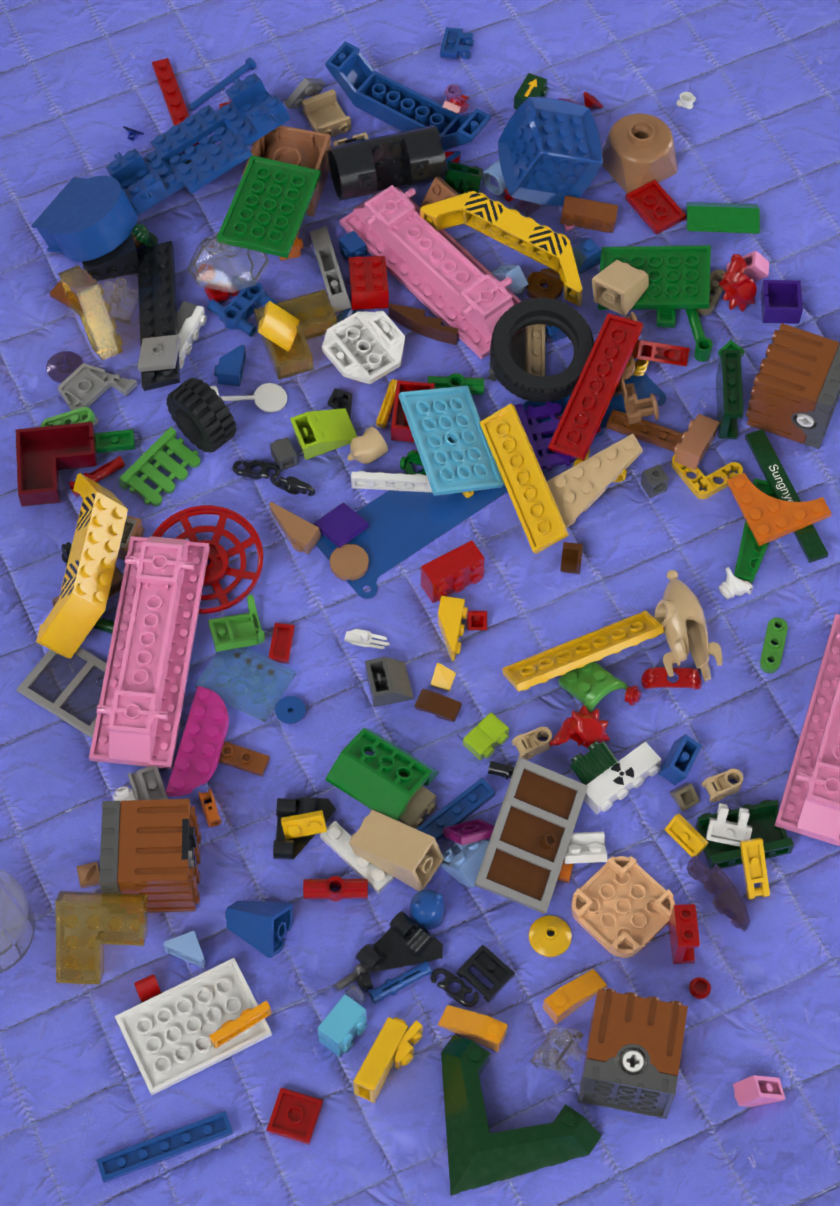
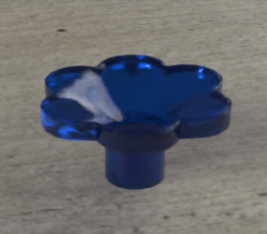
(132, 133)

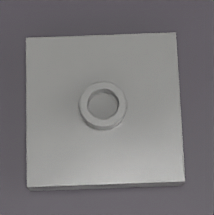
(158, 353)

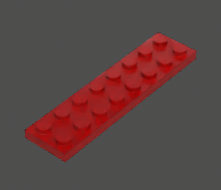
(595, 386)

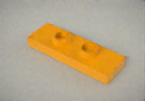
(246, 1020)

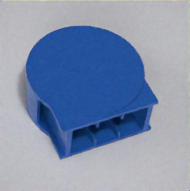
(87, 218)

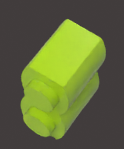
(486, 737)

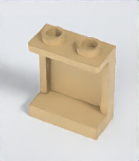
(325, 114)

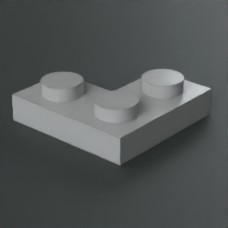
(307, 87)

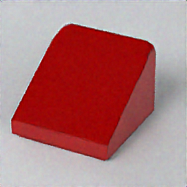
(147, 988)

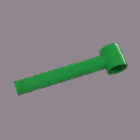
(703, 345)

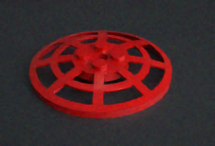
(217, 554)

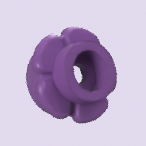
(452, 91)

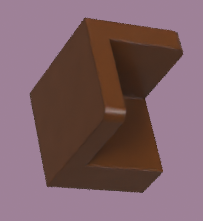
(571, 557)

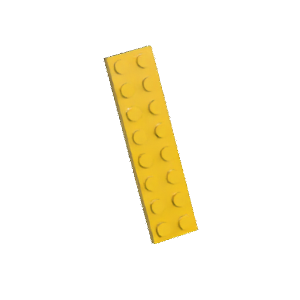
(523, 479)
(582, 651)

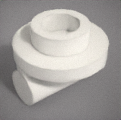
(123, 793)

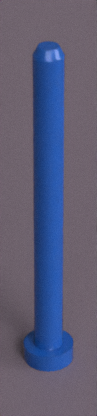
(249, 64)

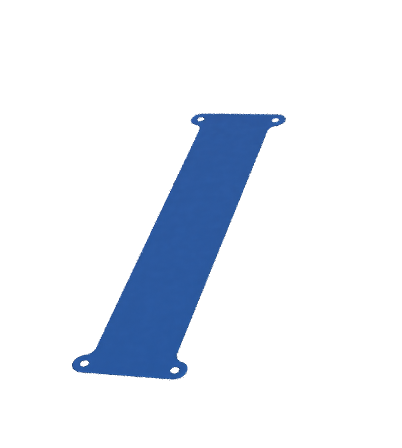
(411, 520)

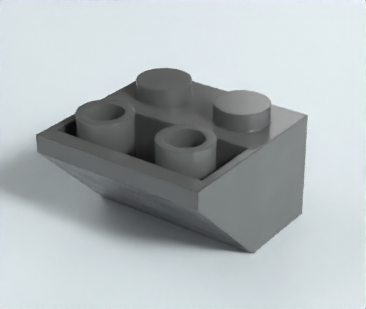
(387, 681)

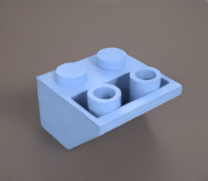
(464, 861)

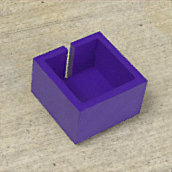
(781, 301)

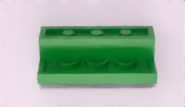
(723, 217)

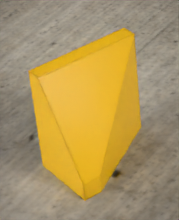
(442, 677)

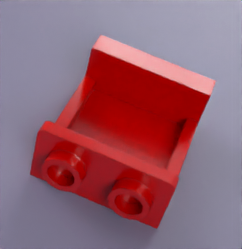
(683, 933)

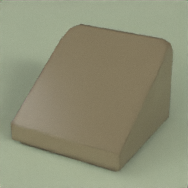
(685, 796)

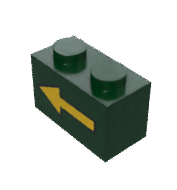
(531, 87)

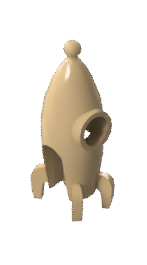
(685, 628)

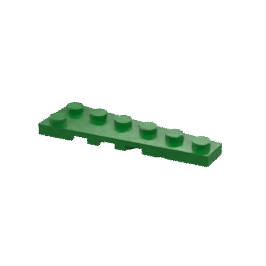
(751, 554)

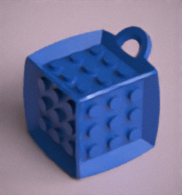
(549, 151)

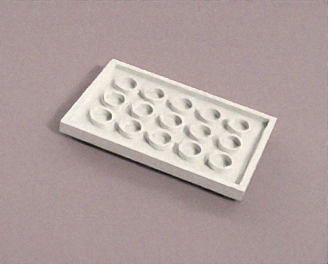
(173, 1028)

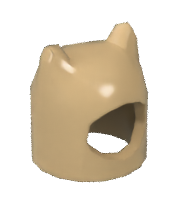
(367, 447)

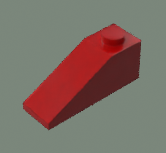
(661, 352)

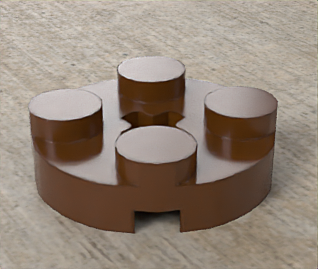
(545, 276)

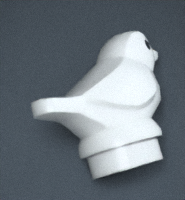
(734, 586)

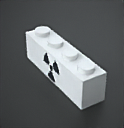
(622, 777)

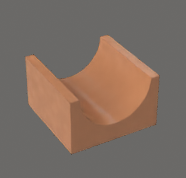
(297, 148)

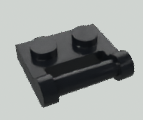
(491, 968)

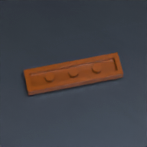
(644, 431)

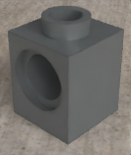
(283, 454)
(654, 481)

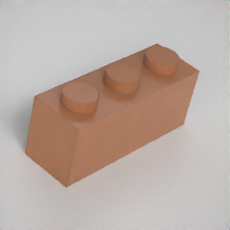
(696, 441)

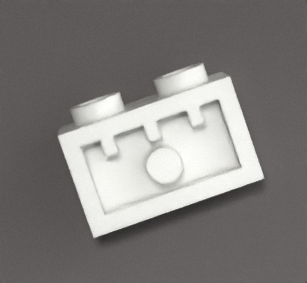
(586, 848)

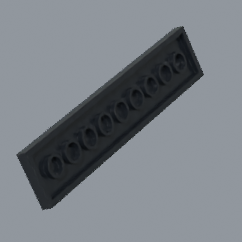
(157, 306)

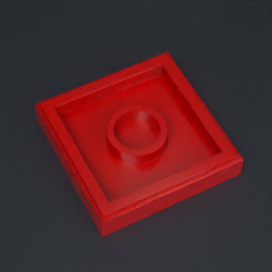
(294, 1116)

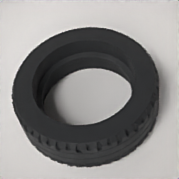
(544, 312)

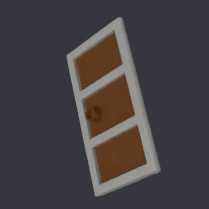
(531, 835)

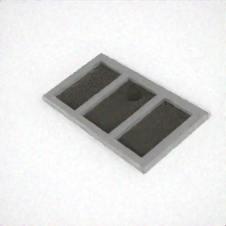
(67, 687)

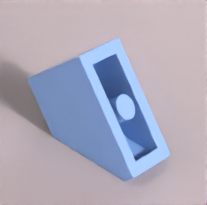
(515, 273)

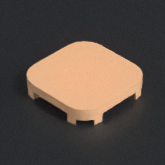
(622, 906)

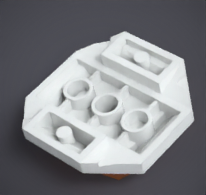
(364, 346)

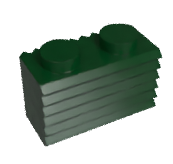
(593, 763)

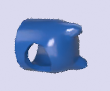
(427, 909)

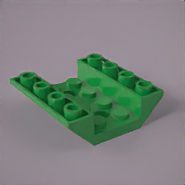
(376, 777)

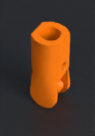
(210, 809)

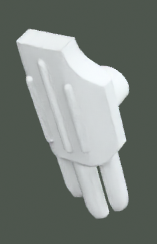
(364, 639)

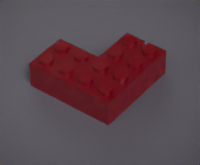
(45, 452)

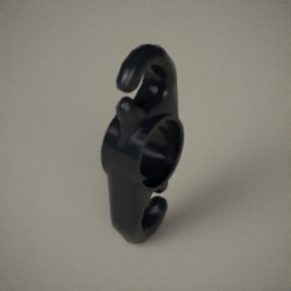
(246, 472)
(292, 485)
(450, 978)

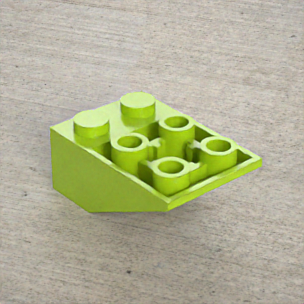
(322, 431)

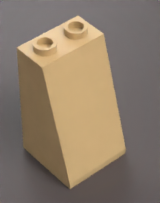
(397, 849)

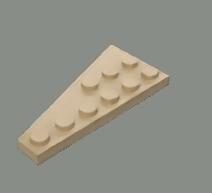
(585, 482)

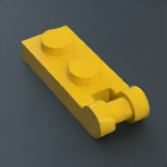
(754, 868)

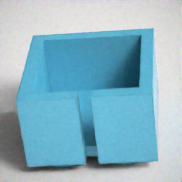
(342, 1026)

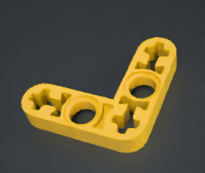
(706, 482)

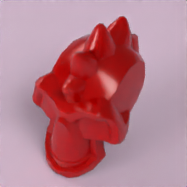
(738, 287)
(582, 728)

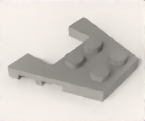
(88, 384)

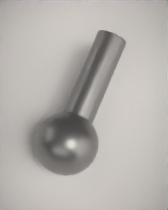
(351, 977)

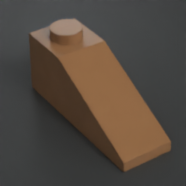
(298, 531)

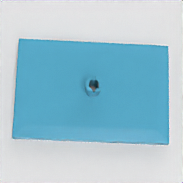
(450, 440)

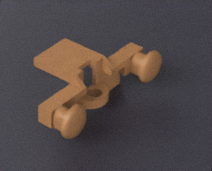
(635, 408)

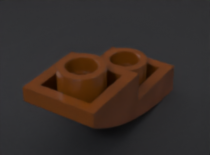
(438, 704)

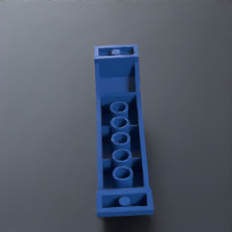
(397, 103)

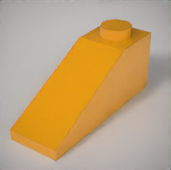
(573, 995)
(474, 1026)

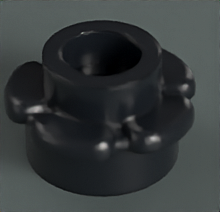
(364, 981)

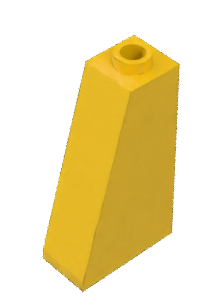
(379, 1060)

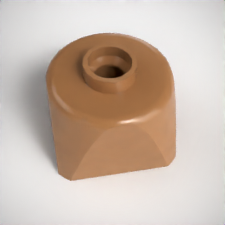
(639, 151)

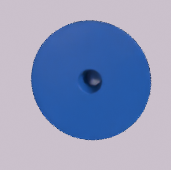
(290, 709)

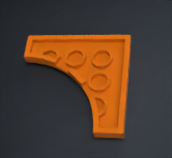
(773, 517)

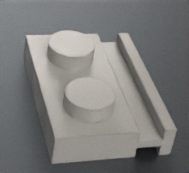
(147, 784)

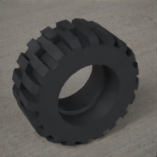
(201, 415)

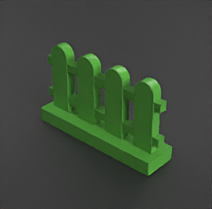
(151, 472)

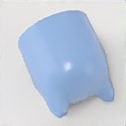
(495, 171)

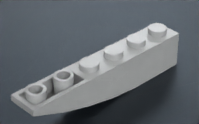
(330, 269)

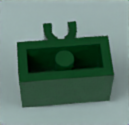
(463, 177)

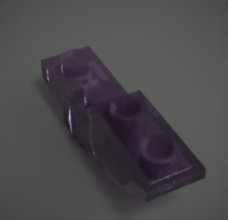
(727, 897)

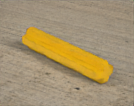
(387, 405)

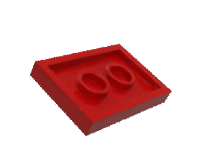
(655, 207)

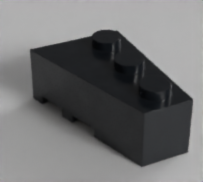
(116, 263)

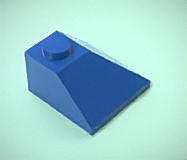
(586, 254)

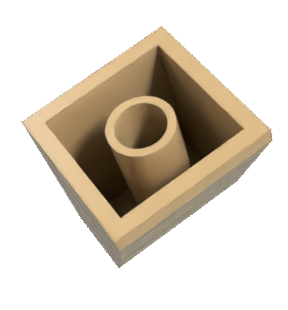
(619, 287)

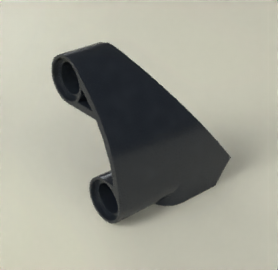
(293, 806)
(401, 946)

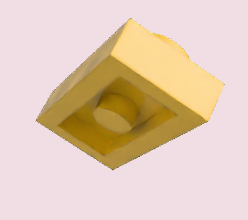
(304, 824)
(686, 835)

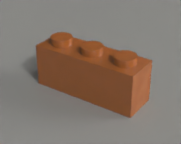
(589, 214)

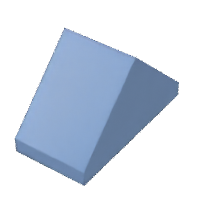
(186, 948)

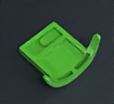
(237, 630)
(590, 684)

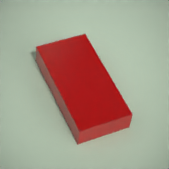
(281, 642)

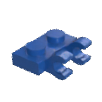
(451, 43)

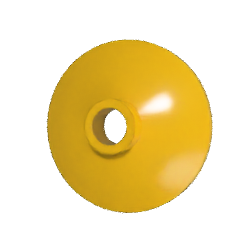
(550, 945)

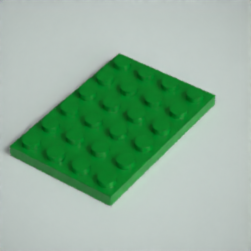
(269, 206)
(675, 273)

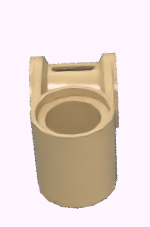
(529, 745)
(719, 786)

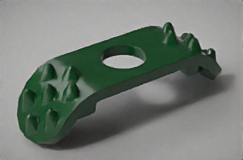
(144, 236)

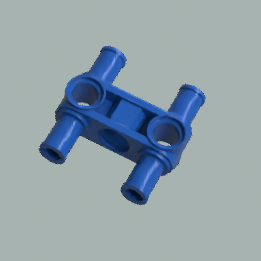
(241, 308)

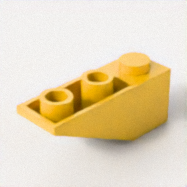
(450, 618)

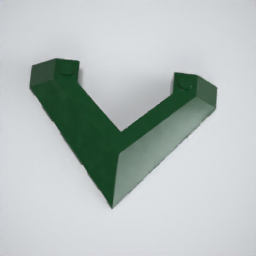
(484, 1157)

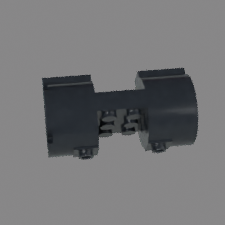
(385, 161)

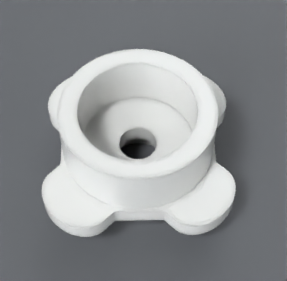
(686, 100)

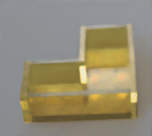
(87, 301)
(314, 318)
(87, 923)

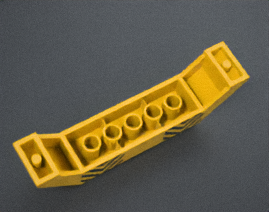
(511, 230)
(88, 569)

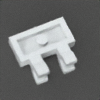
(729, 832)

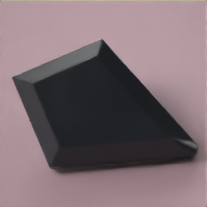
(341, 400)

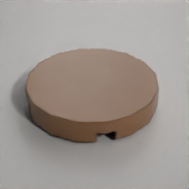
(349, 562)

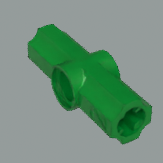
(475, 385)

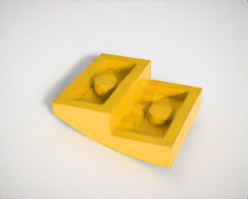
(278, 326)

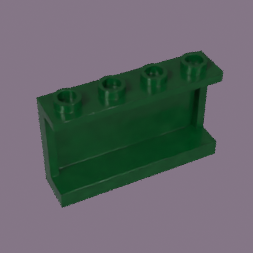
(729, 393)
(762, 820)

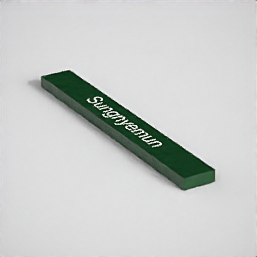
(784, 490)

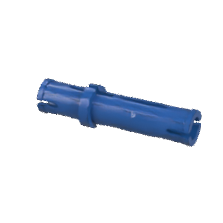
(400, 982)

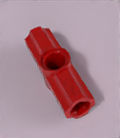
(349, 888)

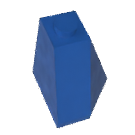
(260, 924)

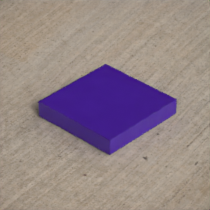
(341, 525)

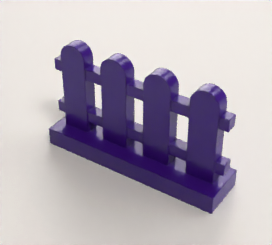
(539, 429)

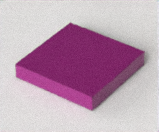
(469, 831)

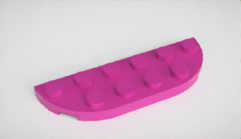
(200, 743)

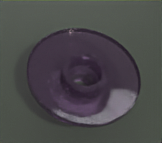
(57, 370)

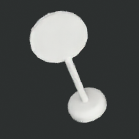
(267, 397)

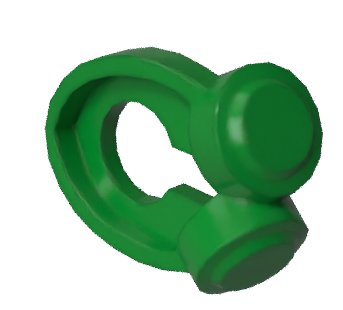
(412, 457)

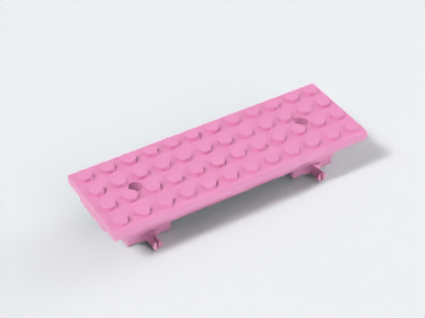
(432, 266)
(150, 652)
(813, 785)

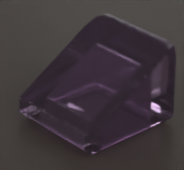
(526, 207)

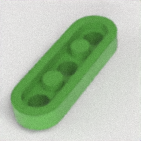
(74, 416)
(772, 651)

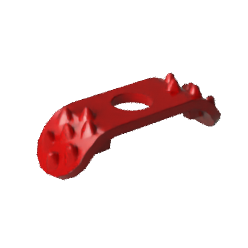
(657, 678)

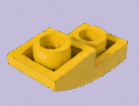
(405, 1049)

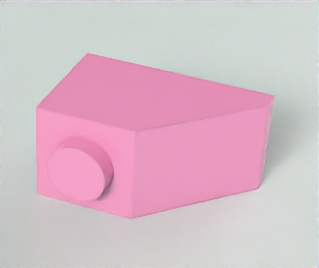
(756, 267)
(758, 1091)

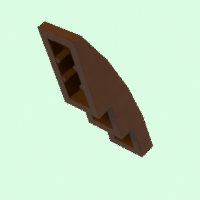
(427, 326)

